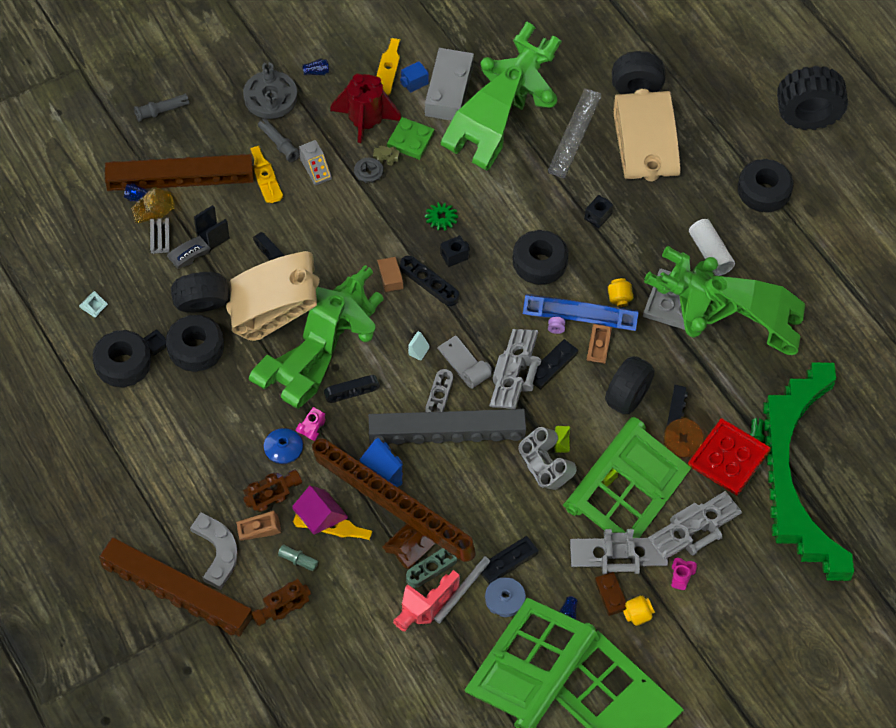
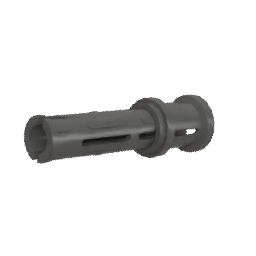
(153, 109)
(283, 144)

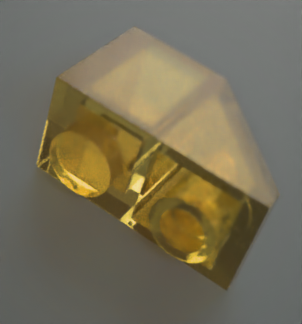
(153, 205)

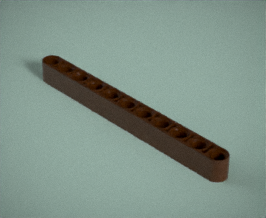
(394, 500)

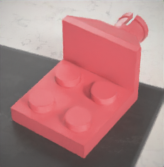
(421, 609)

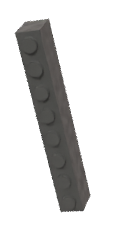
(447, 426)

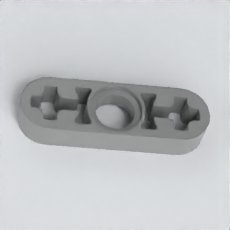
(437, 387)

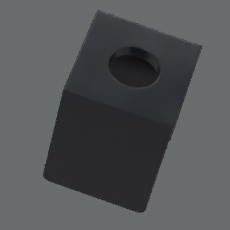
(208, 228)

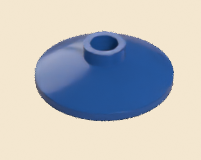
(286, 452)

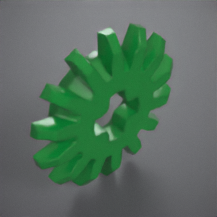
(433, 216)

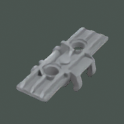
(509, 366)
(692, 520)
(615, 547)

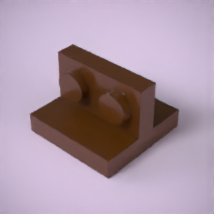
(408, 545)

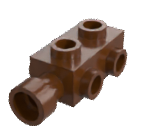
(268, 495)
(282, 600)

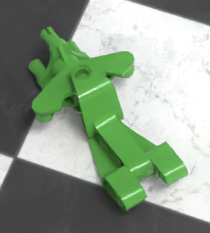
(487, 112)
(712, 298)
(306, 365)

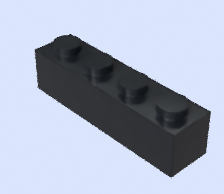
(677, 403)

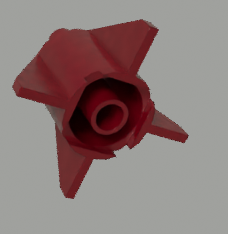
(365, 103)

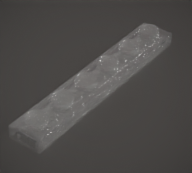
(574, 133)

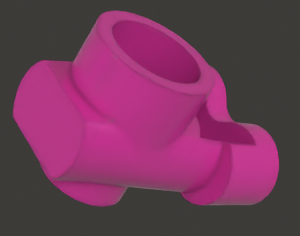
(310, 428)
(682, 573)

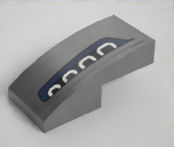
(186, 252)

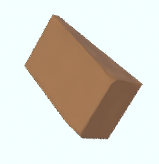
(390, 274)
(599, 343)
(259, 526)

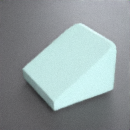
(93, 304)
(418, 346)

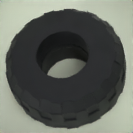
(638, 71)
(764, 198)
(536, 270)
(200, 292)
(197, 357)
(121, 373)
(629, 385)

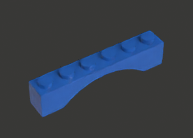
(580, 311)

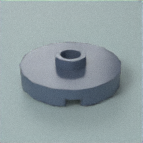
(504, 606)

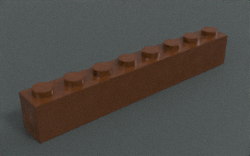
(179, 172)
(176, 587)

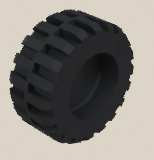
(812, 97)

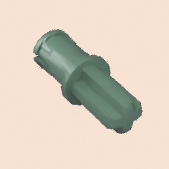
(297, 557)

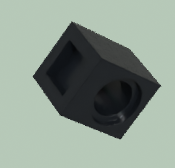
(598, 217)
(454, 257)

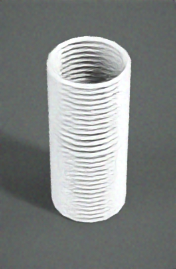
(711, 245)

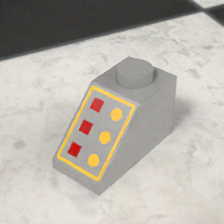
(314, 162)

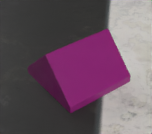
(318, 509)

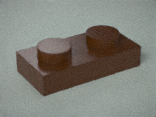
(610, 593)

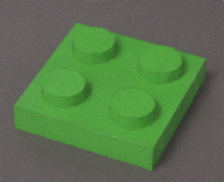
(411, 138)

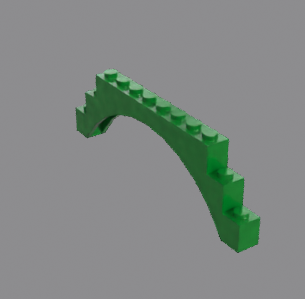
(791, 520)

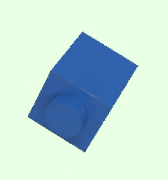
(414, 77)

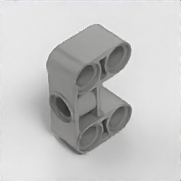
(540, 462)

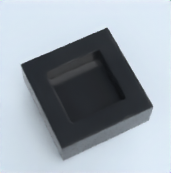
(156, 342)

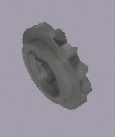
(373, 165)

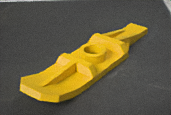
(389, 59)
(268, 183)
(342, 529)

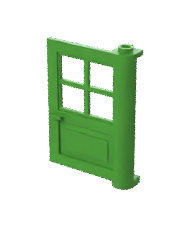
(642, 463)
(519, 685)
(638, 706)

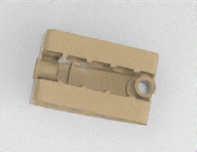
(647, 134)
(272, 295)

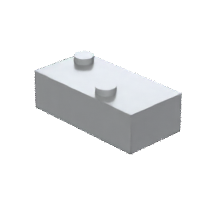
(448, 83)

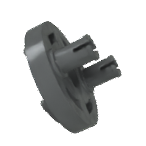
(270, 82)

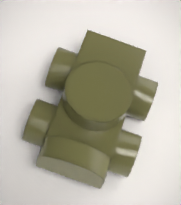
(385, 153)

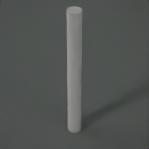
(461, 590)

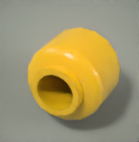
(620, 292)
(638, 610)

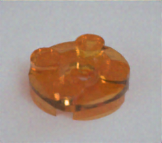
(687, 427)

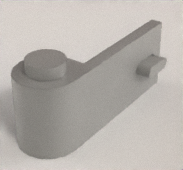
(464, 363)

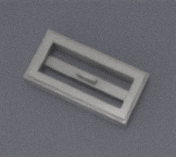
(159, 223)

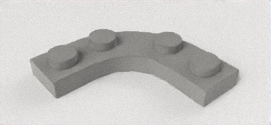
(225, 548)

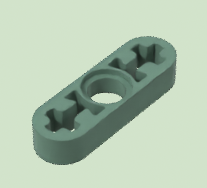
(416, 570)

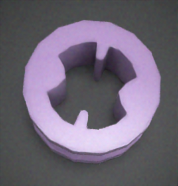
(556, 325)

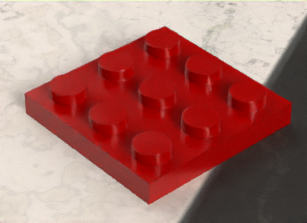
(729, 456)

